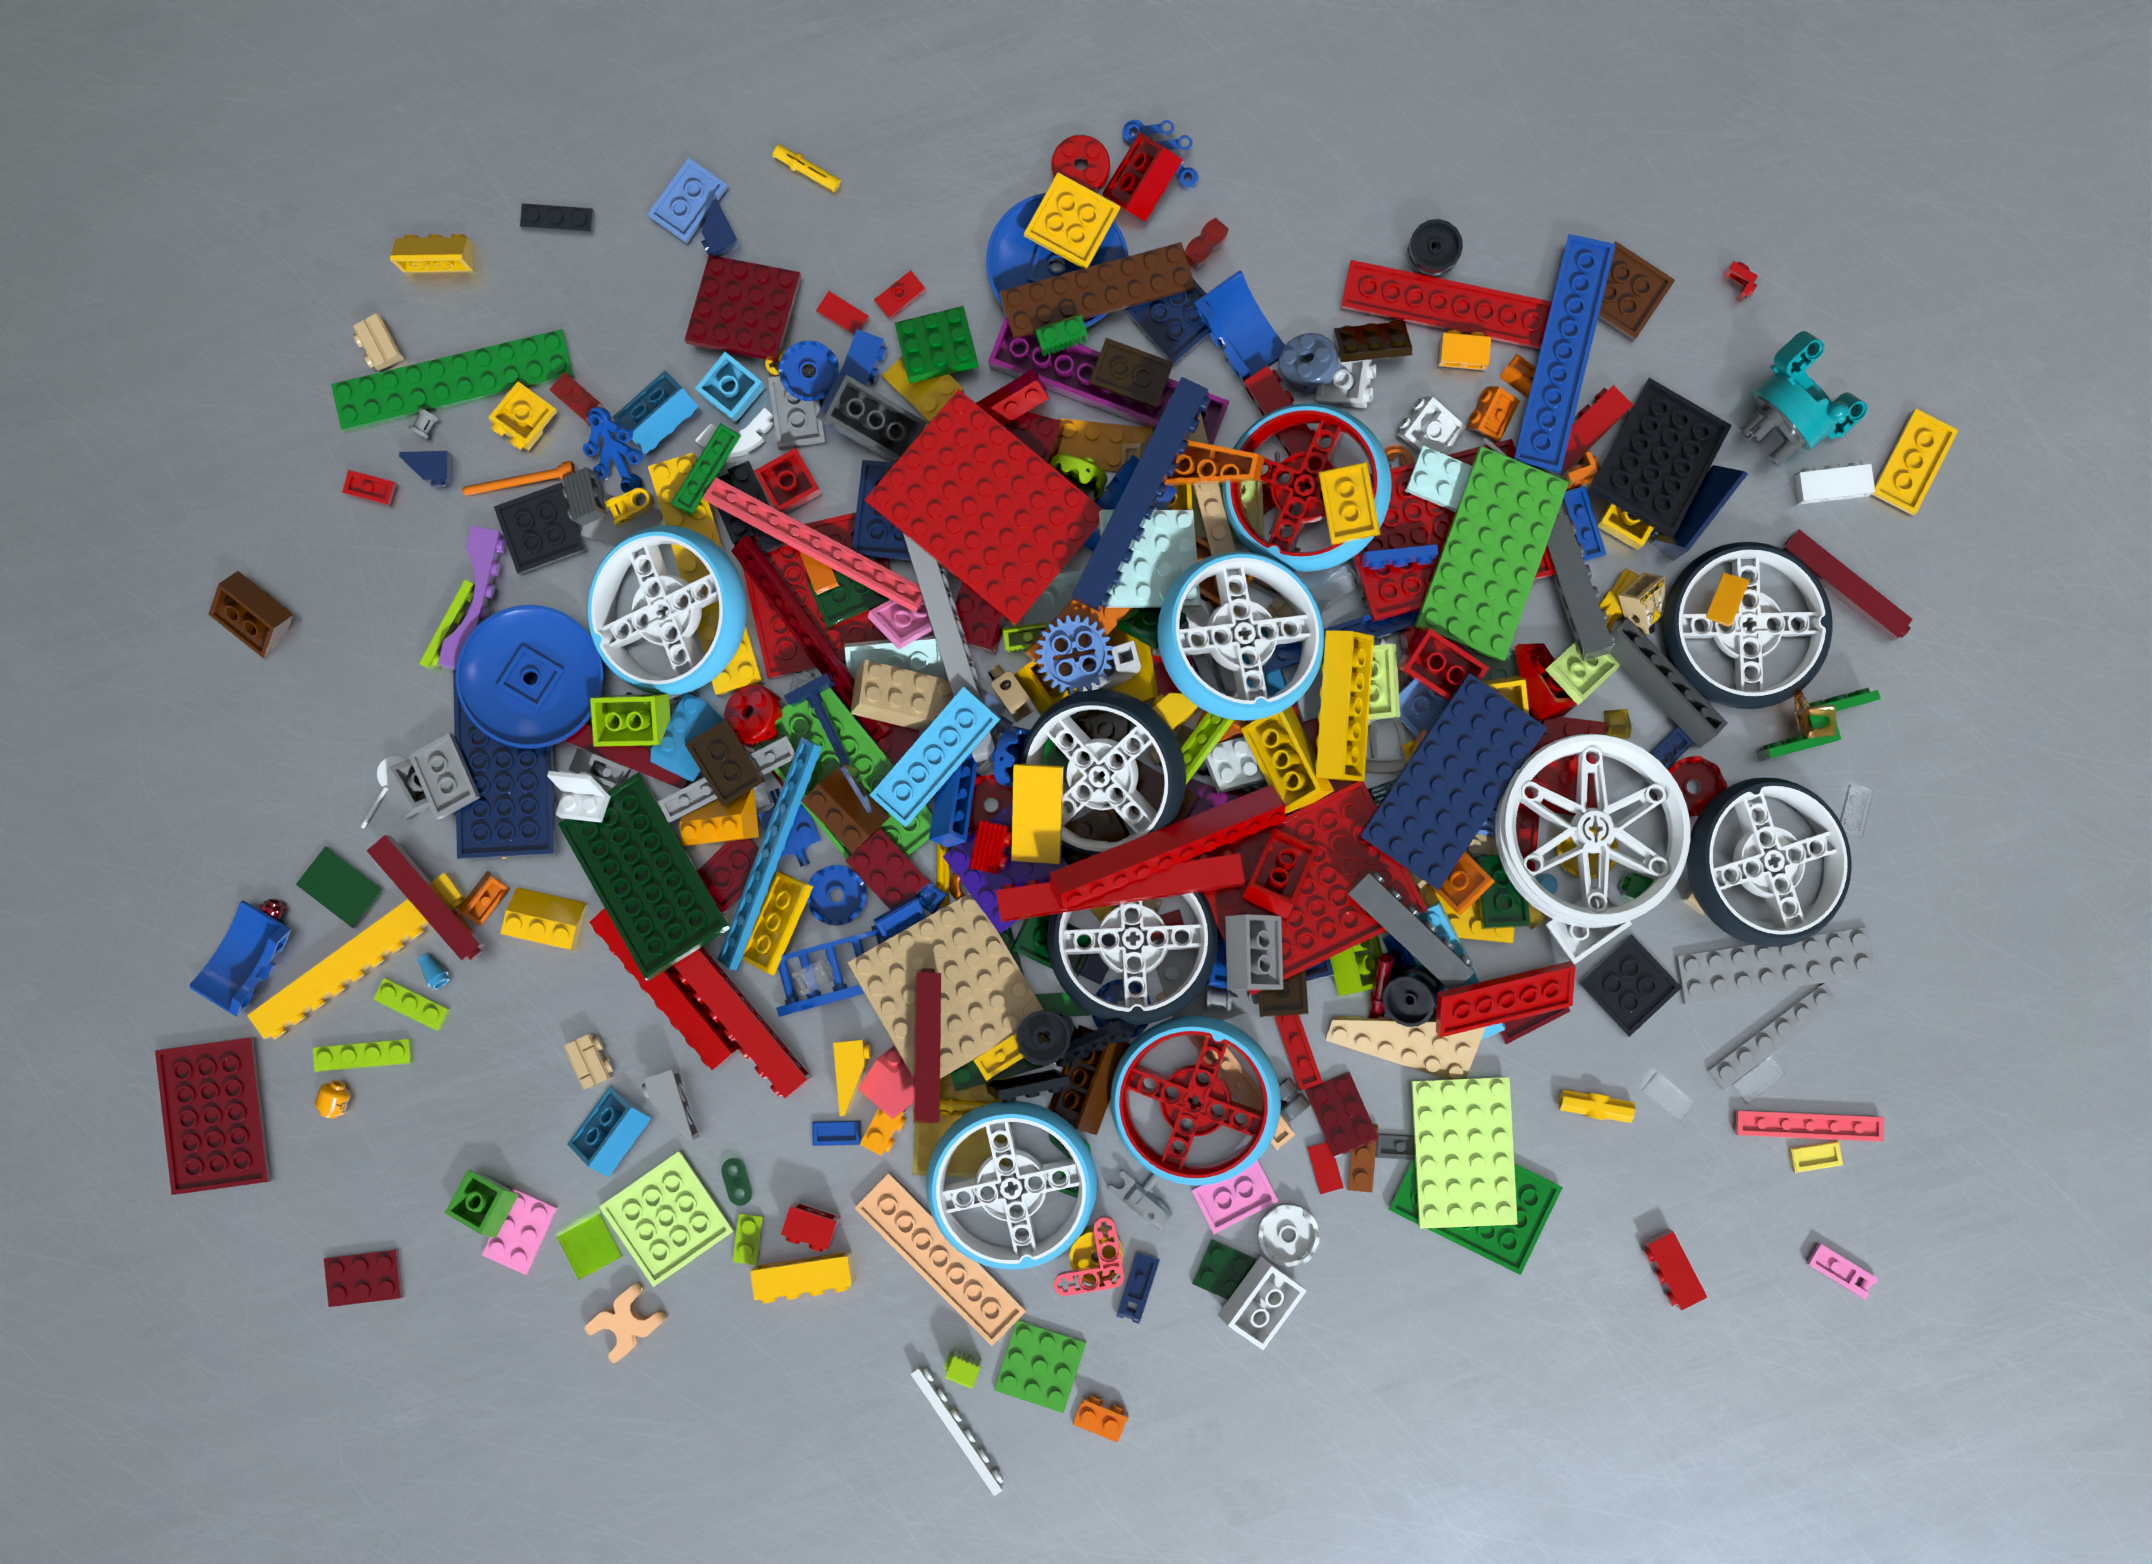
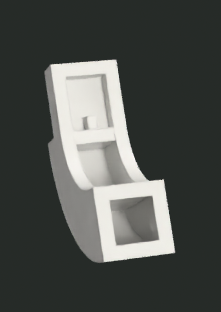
(750, 435)
(1124, 666)

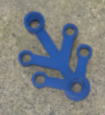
(1168, 144)
(602, 424)

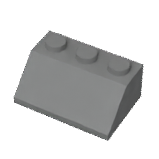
(1254, 952)

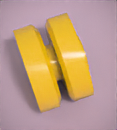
(1083, 1249)

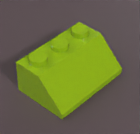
(629, 719)
(1356, 967)

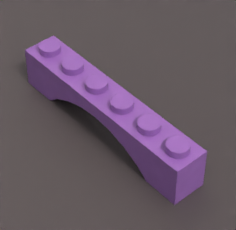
(484, 550)

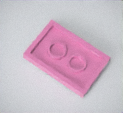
(900, 623)
(1235, 1198)
(521, 1233)

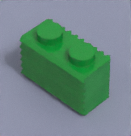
(1061, 335)

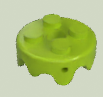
(1083, 471)

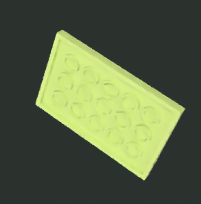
(1464, 1152)

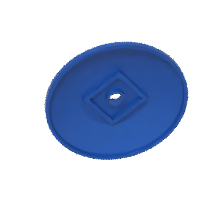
(1019, 261)
(521, 642)

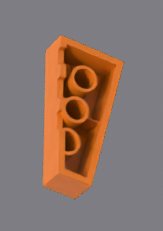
(1215, 464)

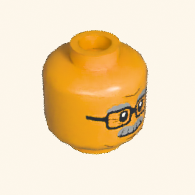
(332, 1099)

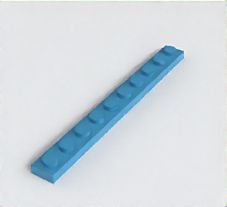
(769, 853)

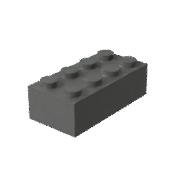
(869, 418)

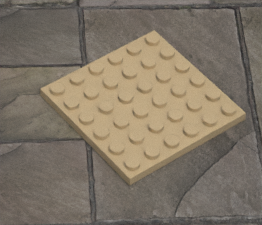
(980, 984)

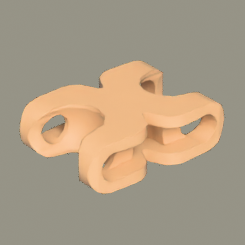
(625, 1322)

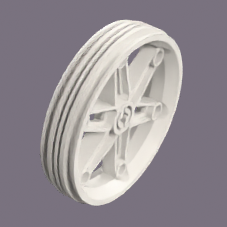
(1598, 819)

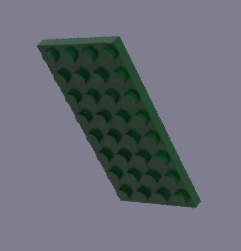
(645, 879)

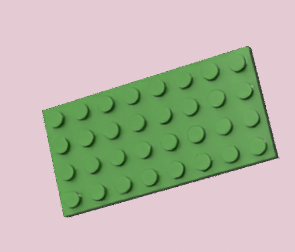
(1492, 553)
(863, 755)

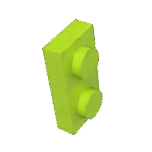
(748, 1238)

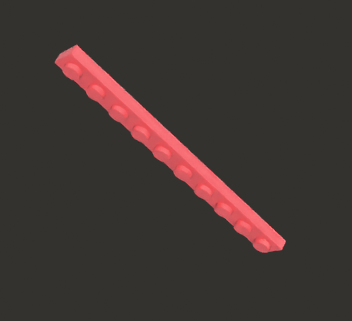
(814, 544)

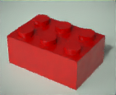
(1439, 663)

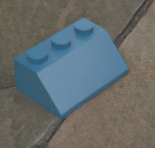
(656, 411)
(687, 722)
(608, 1131)

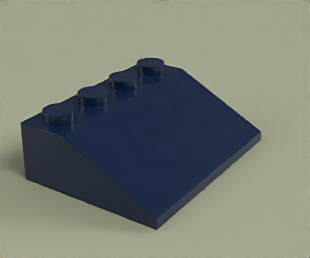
(1710, 498)

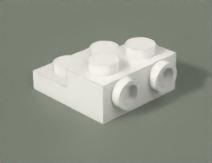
(1349, 385)
(1430, 426)

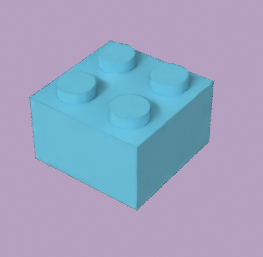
(730, 387)

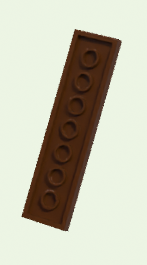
(1098, 289)

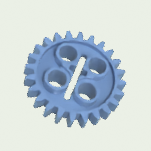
(1070, 632)

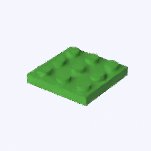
(1040, 1366)

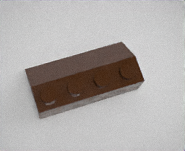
(1090, 1086)

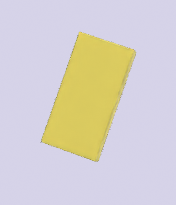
(1816, 1156)

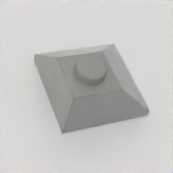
(405, 790)

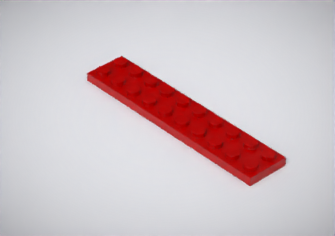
(1445, 304)

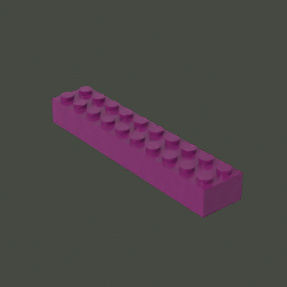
(1070, 374)

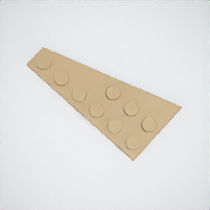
(1409, 1046)

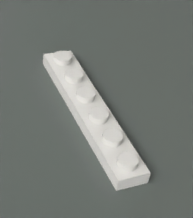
(963, 1437)

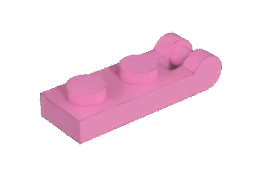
(1841, 1270)

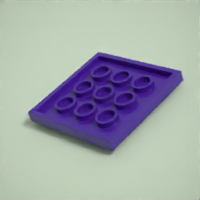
(984, 884)

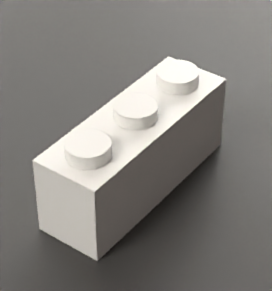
(1834, 483)

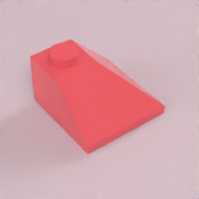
(889, 1084)

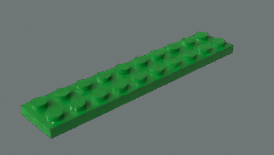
(451, 380)

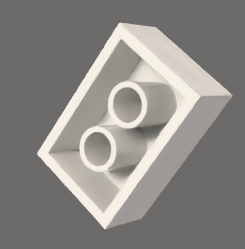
(1262, 1303)

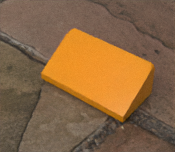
(1727, 599)

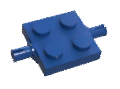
(801, 834)

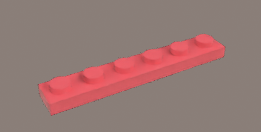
(1809, 1125)

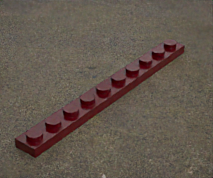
(801, 627)

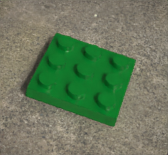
(936, 344)

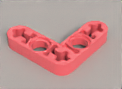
(1106, 1264)

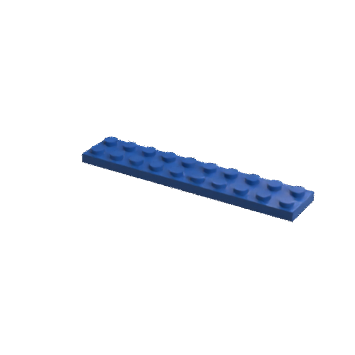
(1564, 353)

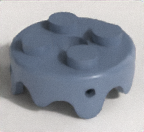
(1318, 371)

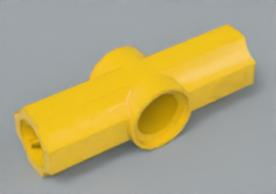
(1611, 601)
(1596, 1106)

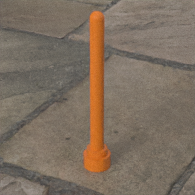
(562, 470)

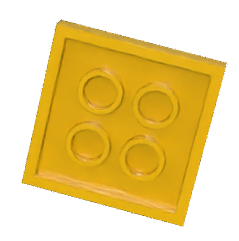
(1072, 221)

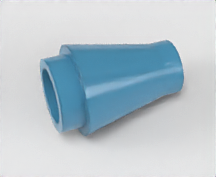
(433, 972)

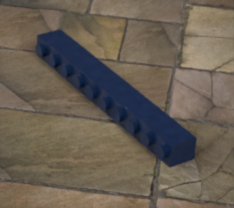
(1141, 494)

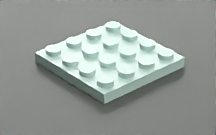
(1157, 560)

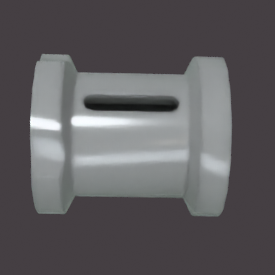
(423, 423)
(1218, 1000)

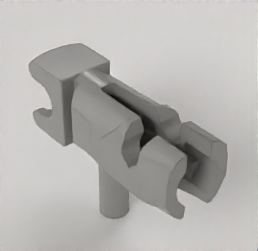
(1141, 1199)

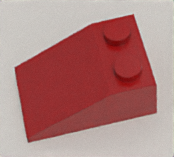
(1544, 694)
(1280, 873)

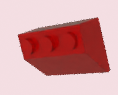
(1142, 176)

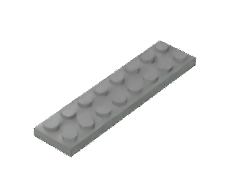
(1764, 969)

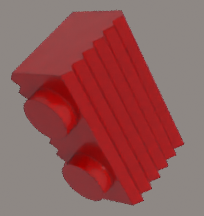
(990, 847)

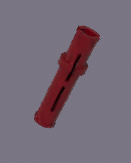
(1382, 979)

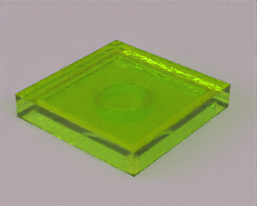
(589, 1246)

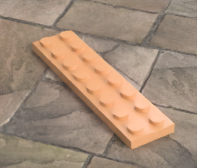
(954, 1276)

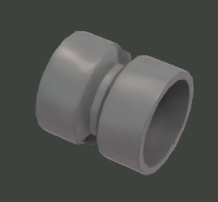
(1291, 1102)

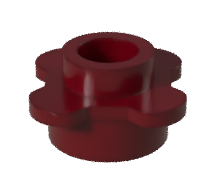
(273, 908)

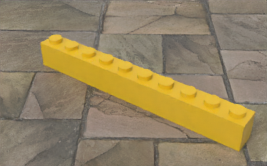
(347, 963)

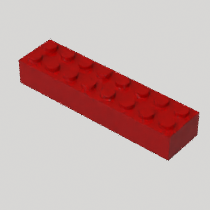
(742, 1022)

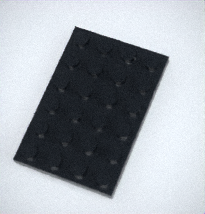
(1660, 457)

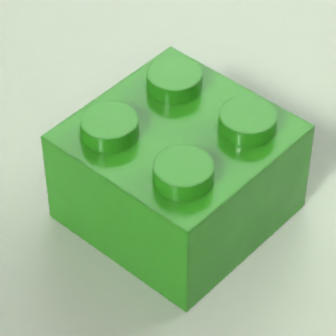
(481, 1203)

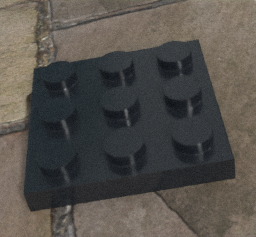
(539, 529)
(1629, 985)

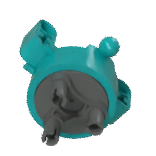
(1797, 404)

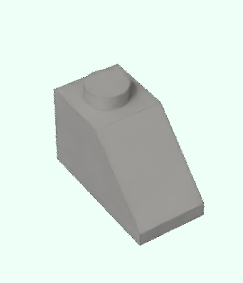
(600, 768)

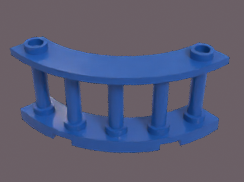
(840, 990)

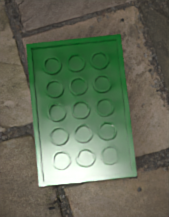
(1502, 1244)

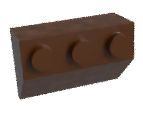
(250, 613)
(842, 812)

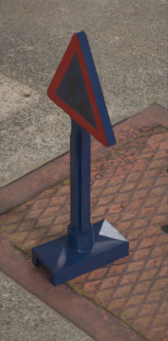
(811, 693)

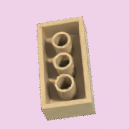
(899, 695)

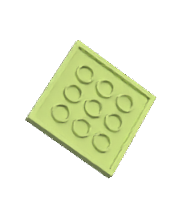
(666, 1218)

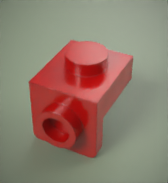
(1743, 276)

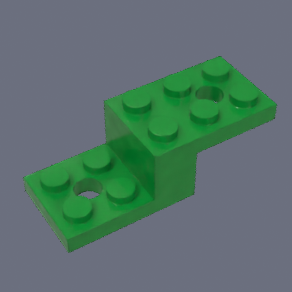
(1801, 742)

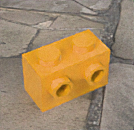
(1464, 350)
(880, 1132)

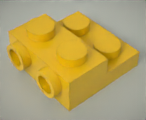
(521, 416)

